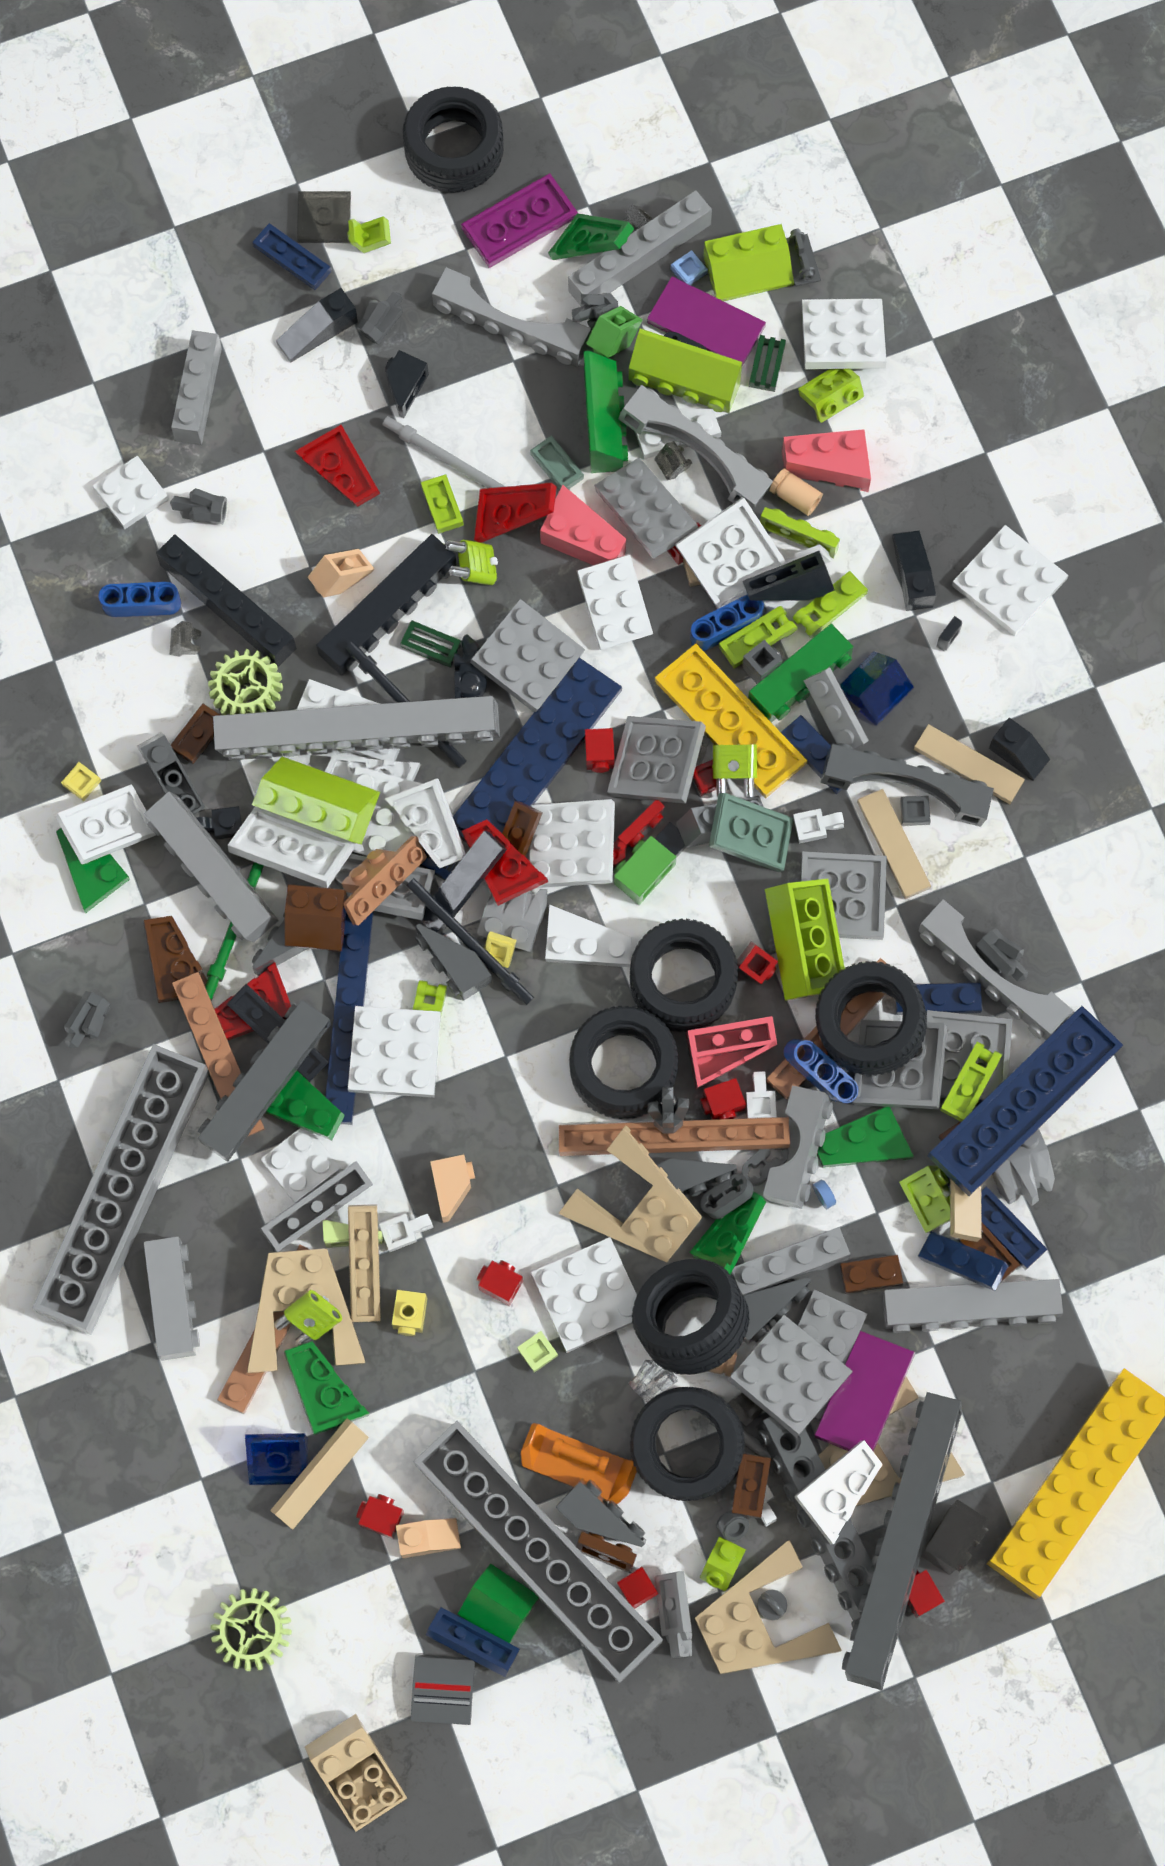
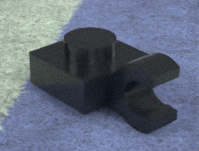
(224, 822)

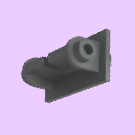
(802, 259)

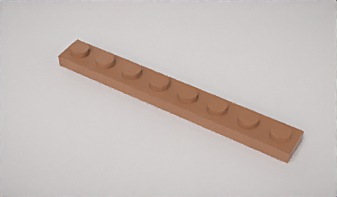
(691, 1137)

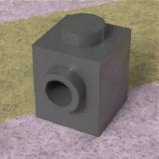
(761, 661)

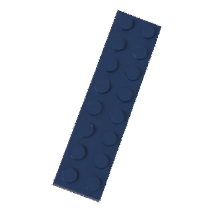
(540, 747)
(1025, 1101)

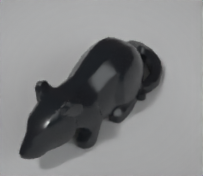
(468, 679)

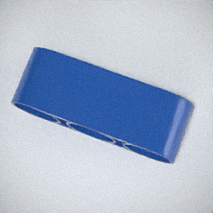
(130, 591)
(733, 611)
(833, 1073)

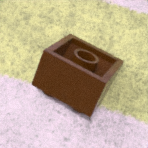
(315, 917)

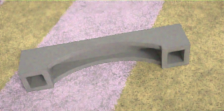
(561, 340)
(652, 414)
(1039, 1011)

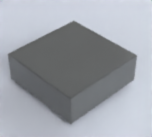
(915, 810)

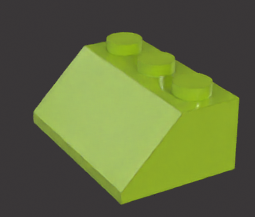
(748, 263)

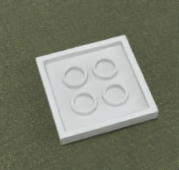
(843, 334)
(729, 551)
(1009, 580)
(385, 828)
(574, 843)
(394, 1051)
(587, 1294)

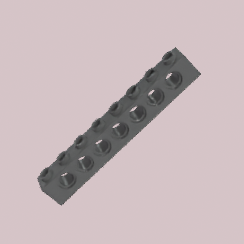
(856, 1557)

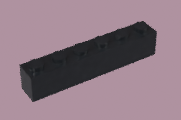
(226, 600)
(387, 604)

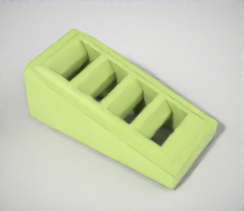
(337, 1234)

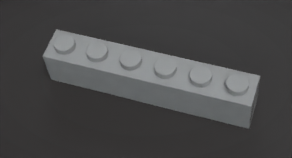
(642, 248)
(211, 867)
(972, 1305)

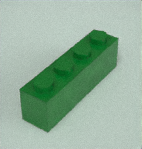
(786, 683)

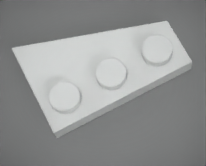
(652, 443)
(344, 767)
(431, 820)
(584, 942)
(837, 1490)

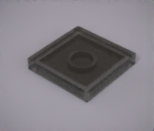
(323, 216)

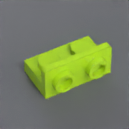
(832, 392)
(929, 1196)

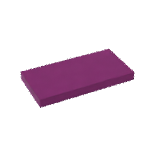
(519, 220)
(706, 320)
(867, 1396)

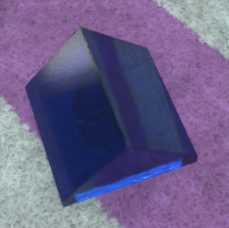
(877, 686)
(276, 1457)

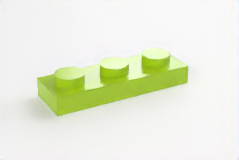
(798, 531)

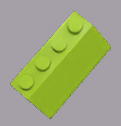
(685, 371)
(317, 799)
(804, 936)

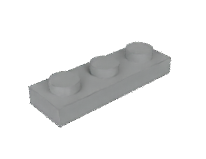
(835, 709)

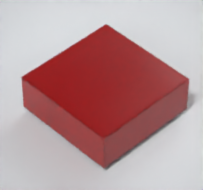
(704, 778)
(637, 1588)

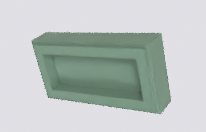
(556, 463)

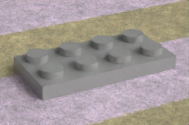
(646, 507)
(402, 899)
(832, 1326)

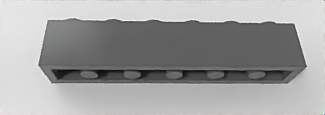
(264, 1080)

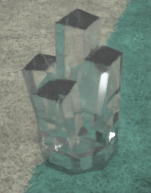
(652, 1380)

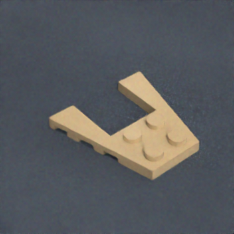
(657, 1222)
(284, 1281)
(886, 1477)
(737, 1632)

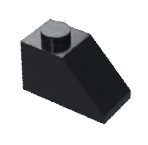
(405, 379)
(1019, 749)

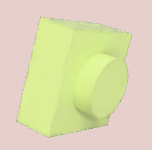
(537, 1351)

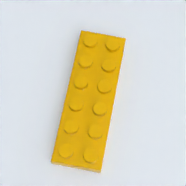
(729, 716)

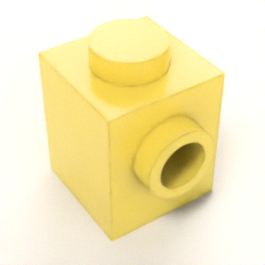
(409, 1312)

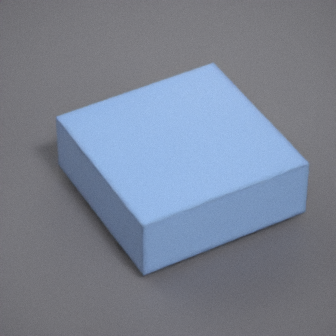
(689, 268)

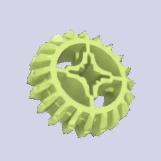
(227, 676)
(256, 1616)

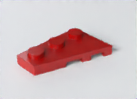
(340, 464)
(511, 507)
(512, 873)
(269, 988)

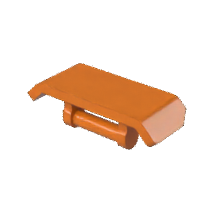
(572, 1460)

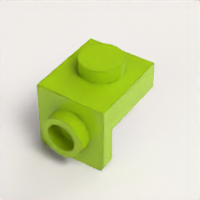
(370, 234)
(722, 1564)

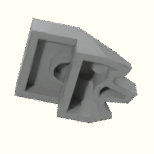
(515, 918)
(1026, 1171)

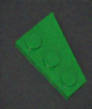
(590, 235)
(93, 879)
(306, 1108)
(865, 1140)
(729, 1234)
(321, 1390)

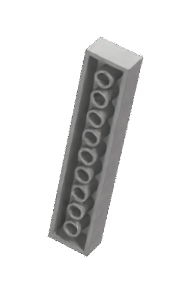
(357, 727)
(121, 1189)
(538, 1552)

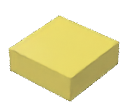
(81, 781)
(500, 948)

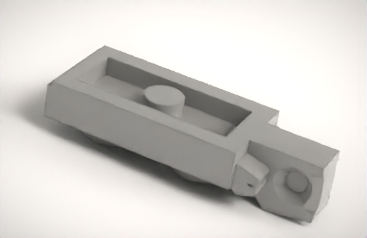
(674, 1613)

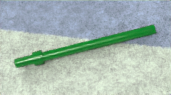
(216, 971)

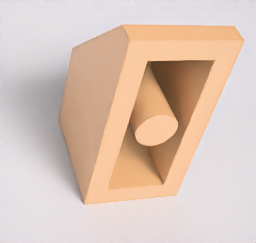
(339, 572)
(451, 1183)
(428, 1537)

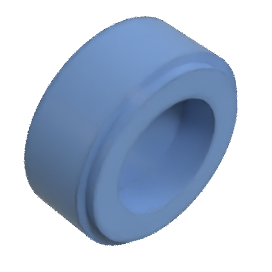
(824, 1194)

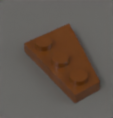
(169, 956)

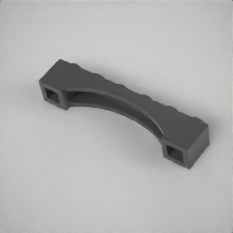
(966, 799)

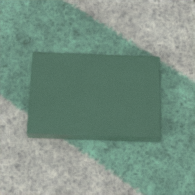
(751, 832)

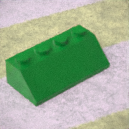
(603, 411)

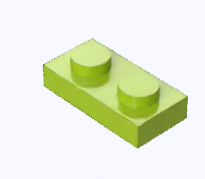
(442, 504)

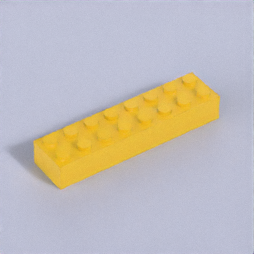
(1079, 1484)

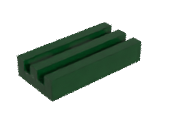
(771, 343)
(415, 626)

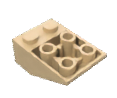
(355, 1772)

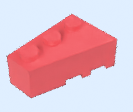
(829, 457)
(580, 531)
(728, 1046)

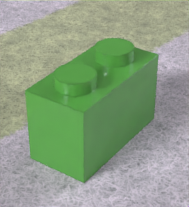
(614, 332)
(644, 869)

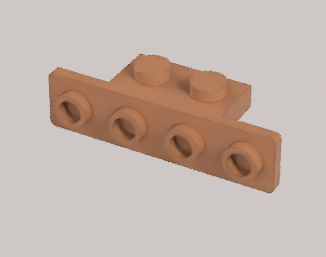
(379, 877)

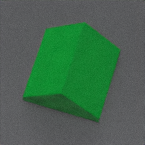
(498, 1604)

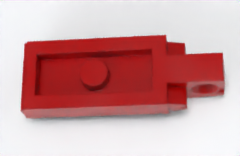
(633, 834)

